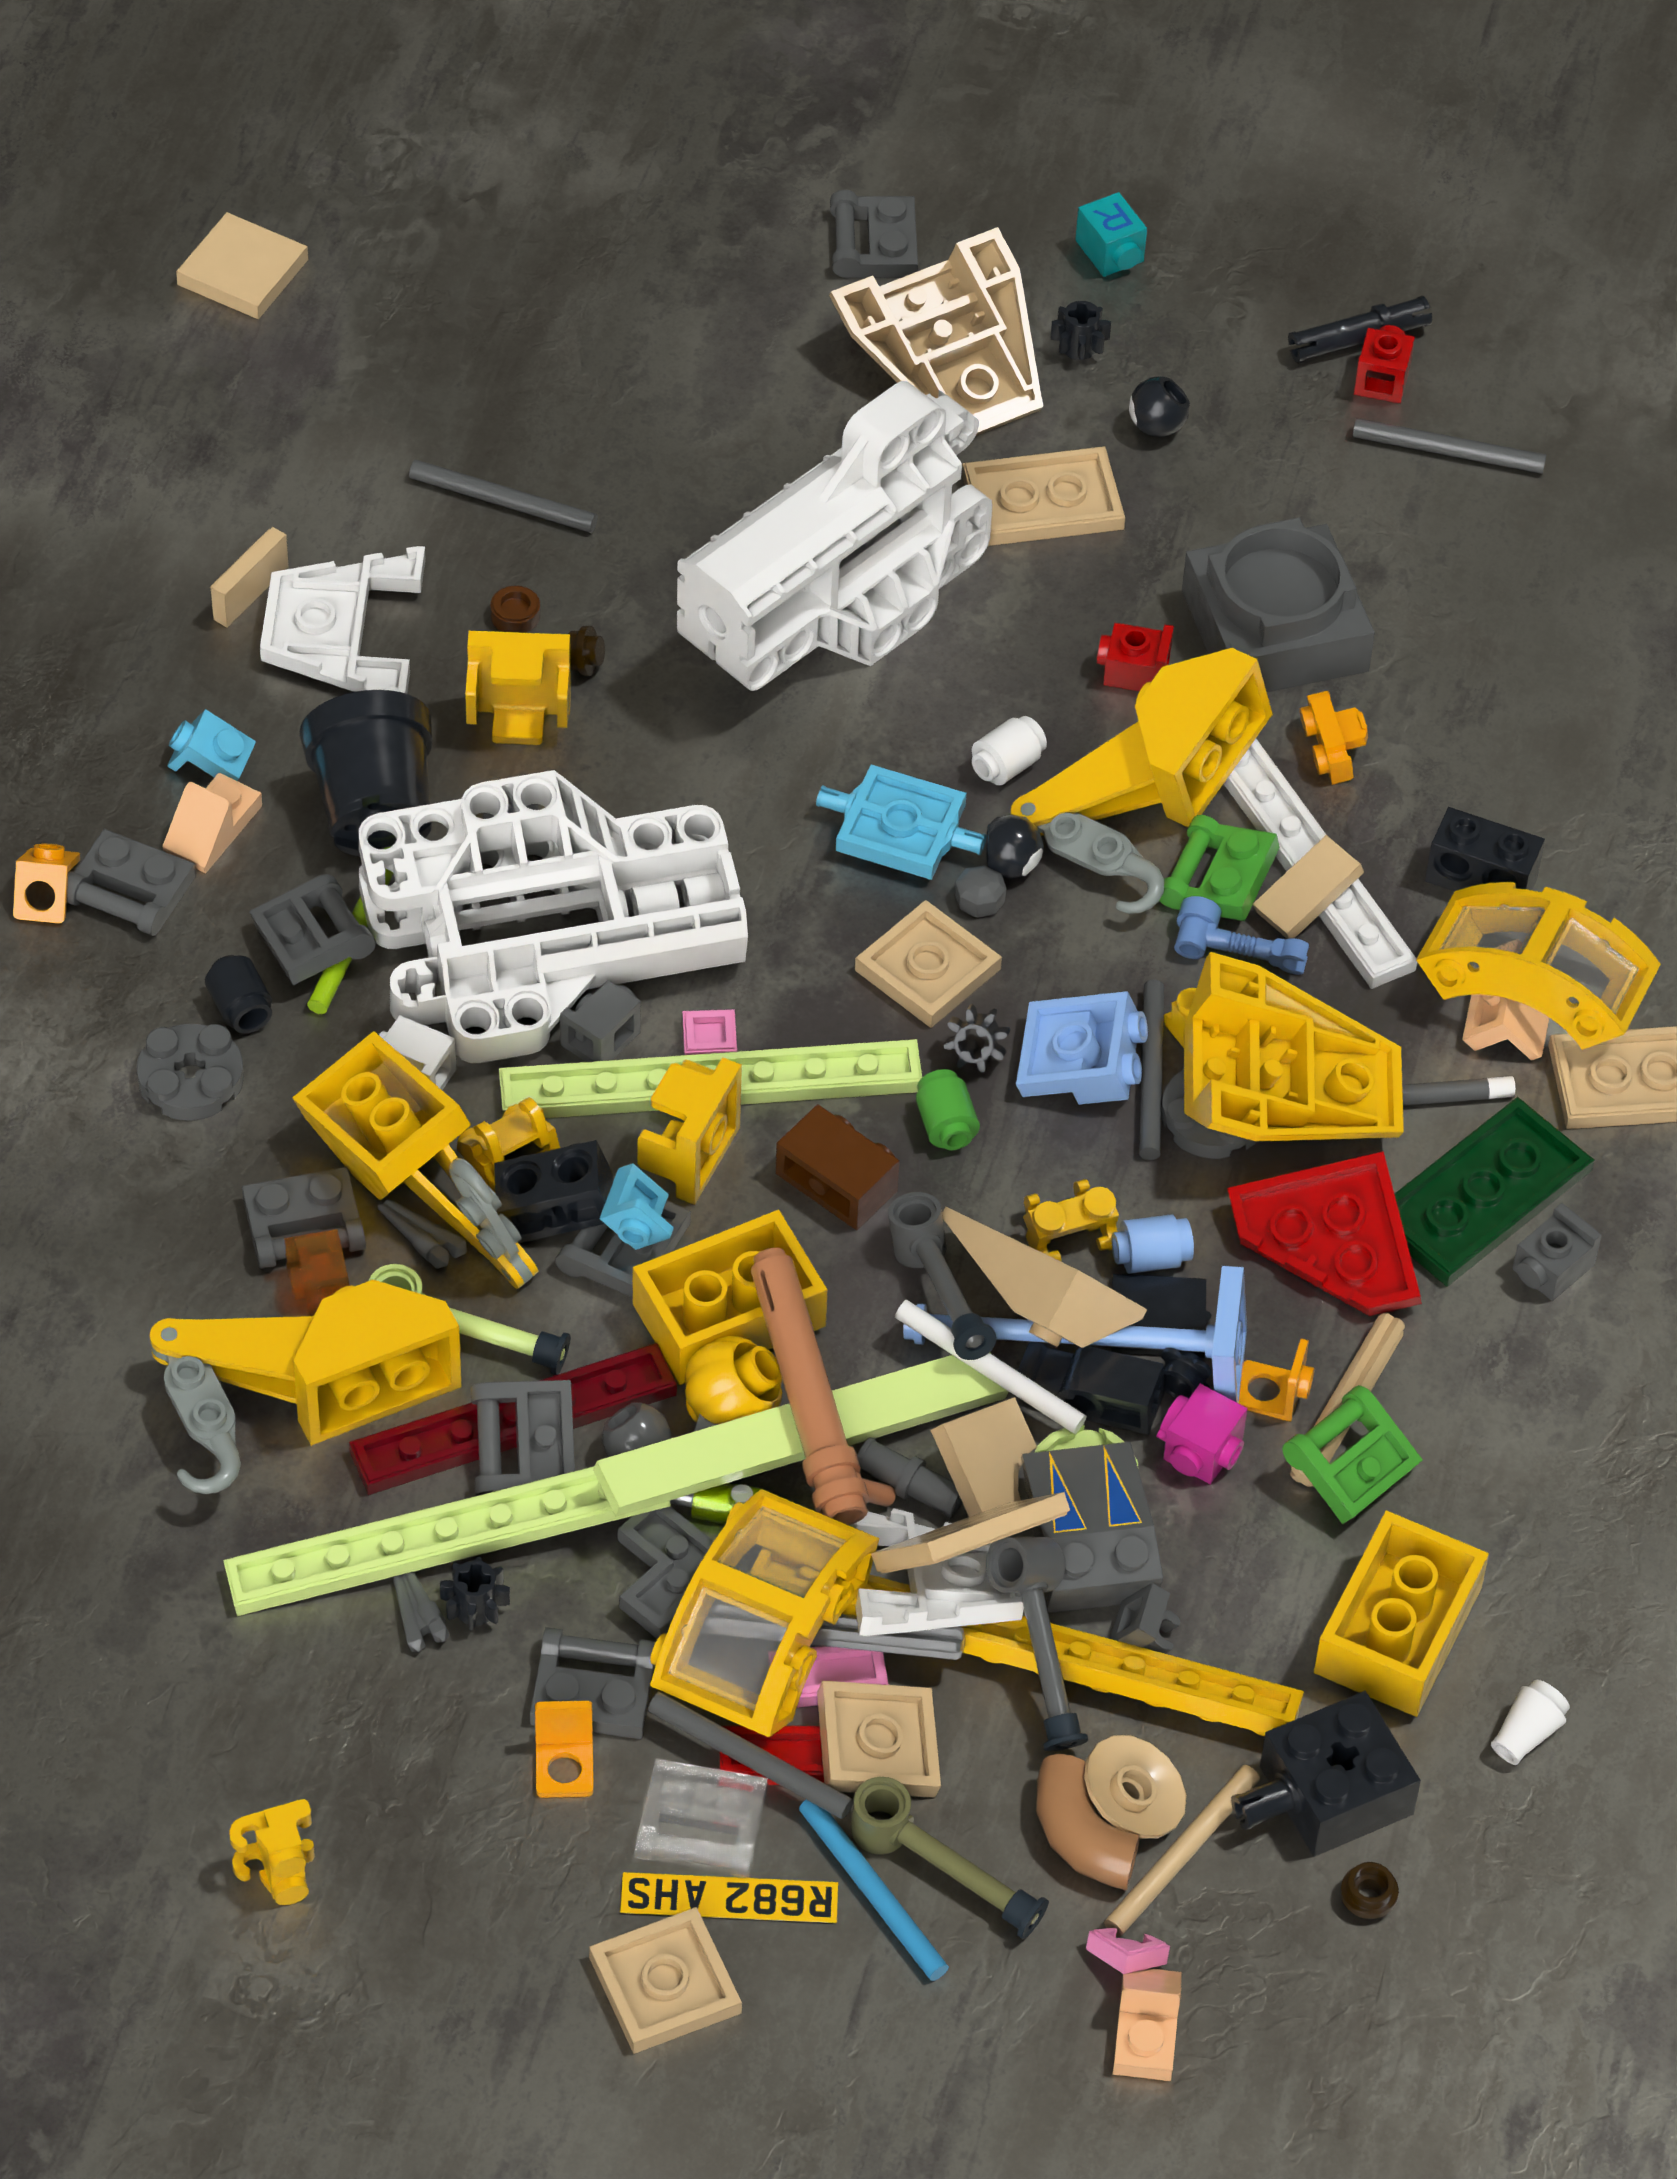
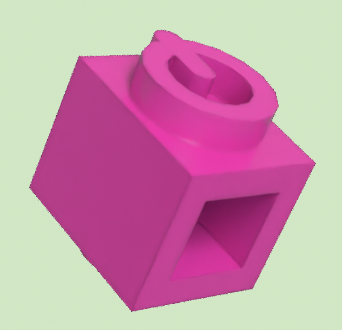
(1203, 1433)

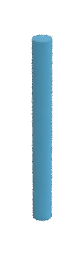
(875, 1890)

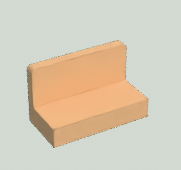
(1499, 1018)

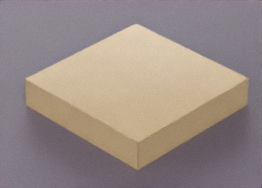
(242, 265)
(928, 963)
(878, 1734)
(665, 1980)

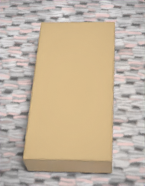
(248, 576)
(1308, 888)

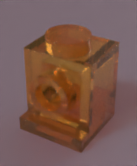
(315, 1267)

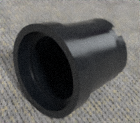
(368, 760)

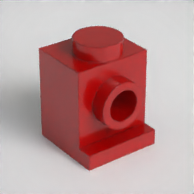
(1388, 353)
(1134, 655)

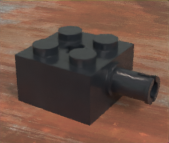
(1333, 1776)

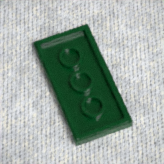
(1487, 1189)

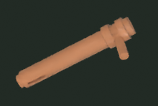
(829, 1462)

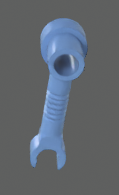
(1198, 929)

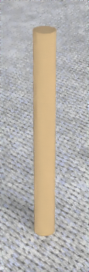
(1180, 1851)

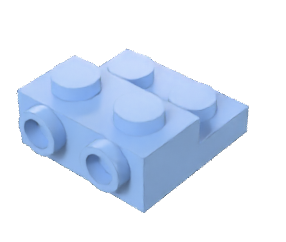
(1082, 1047)

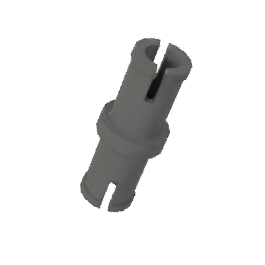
(909, 1477)

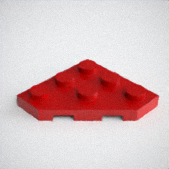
(1333, 1230)

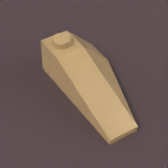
(1043, 1289)

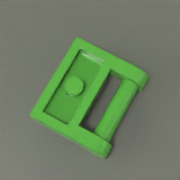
(1234, 873)
(1362, 1469)

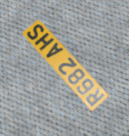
(730, 1897)

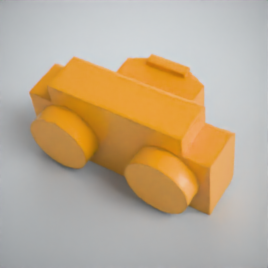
(1334, 734)

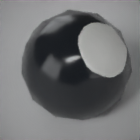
(1159, 406)
(1013, 846)

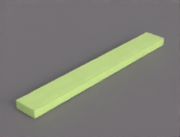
(765, 1077)
(772, 1439)
(419, 1540)

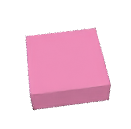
(709, 1031)

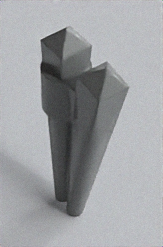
(427, 1237)
(418, 1612)

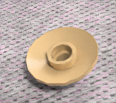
(1135, 1786)

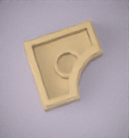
(985, 1454)

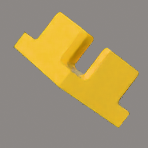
(519, 682)
(711, 1111)

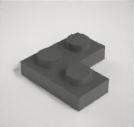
(673, 1552)

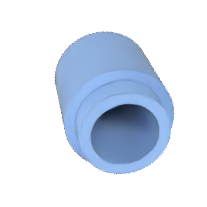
(1153, 1243)

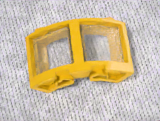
(1542, 954)
(756, 1608)

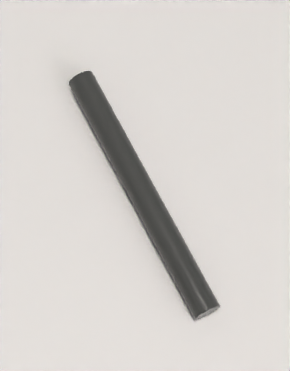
(1449, 445)
(503, 496)
(1152, 1071)
(750, 1755)

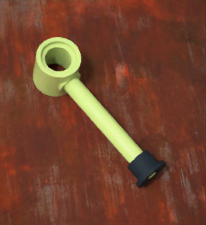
(545, 1349)

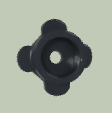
(1183, 1372)

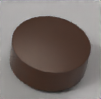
(515, 609)

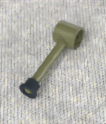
(888, 1835)

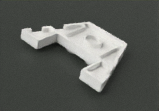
(319, 620)
(941, 1593)

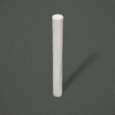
(994, 1369)

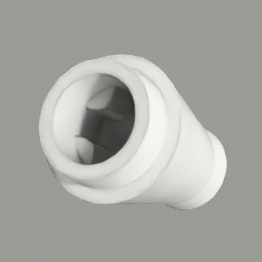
(1531, 1719)

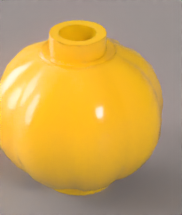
(731, 1380)

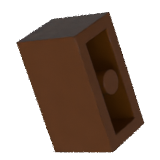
(837, 1166)

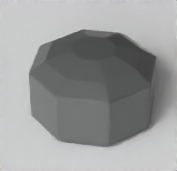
(980, 891)

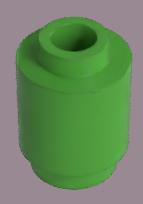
(946, 1110)

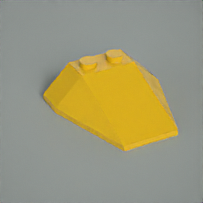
(1283, 1063)

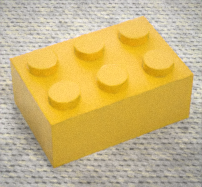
(710, 1290)
(1401, 1613)

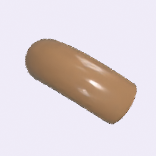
(1077, 1829)

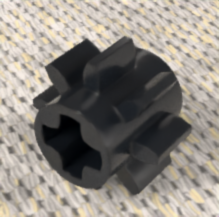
(1080, 330)
(968, 1049)
(475, 1593)

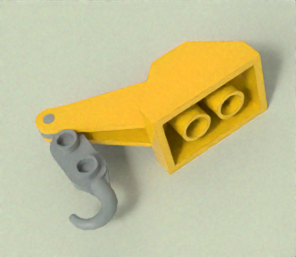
(1186, 743)
(389, 1123)
(346, 1366)

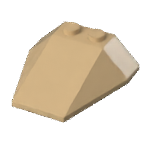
(953, 330)

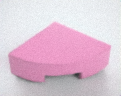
(1127, 1954)

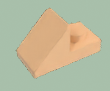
(210, 820)
(1147, 2024)

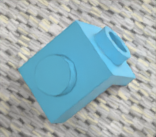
(211, 746)
(636, 1208)

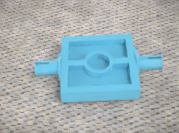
(900, 821)

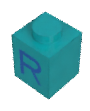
(1111, 234)

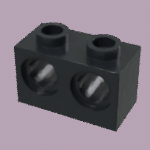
(1480, 851)
(554, 1190)

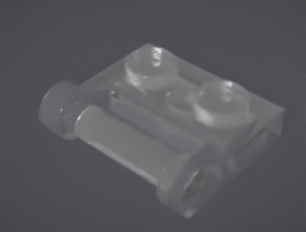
(705, 1801)

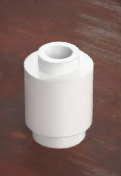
(1008, 750)

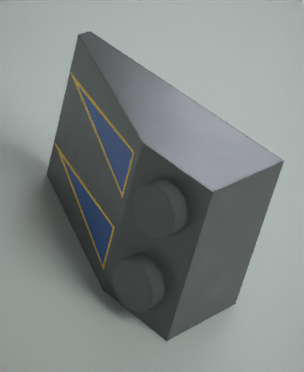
(1109, 1526)

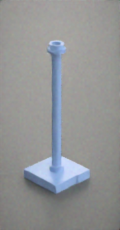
(1221, 1342)

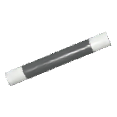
(1458, 1090)

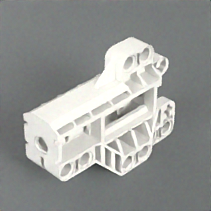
(845, 549)
(587, 861)

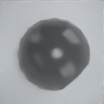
(634, 1428)

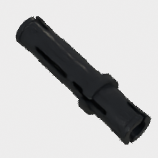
(1354, 329)

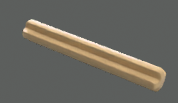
(1362, 1371)

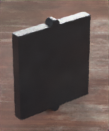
(1169, 1304)

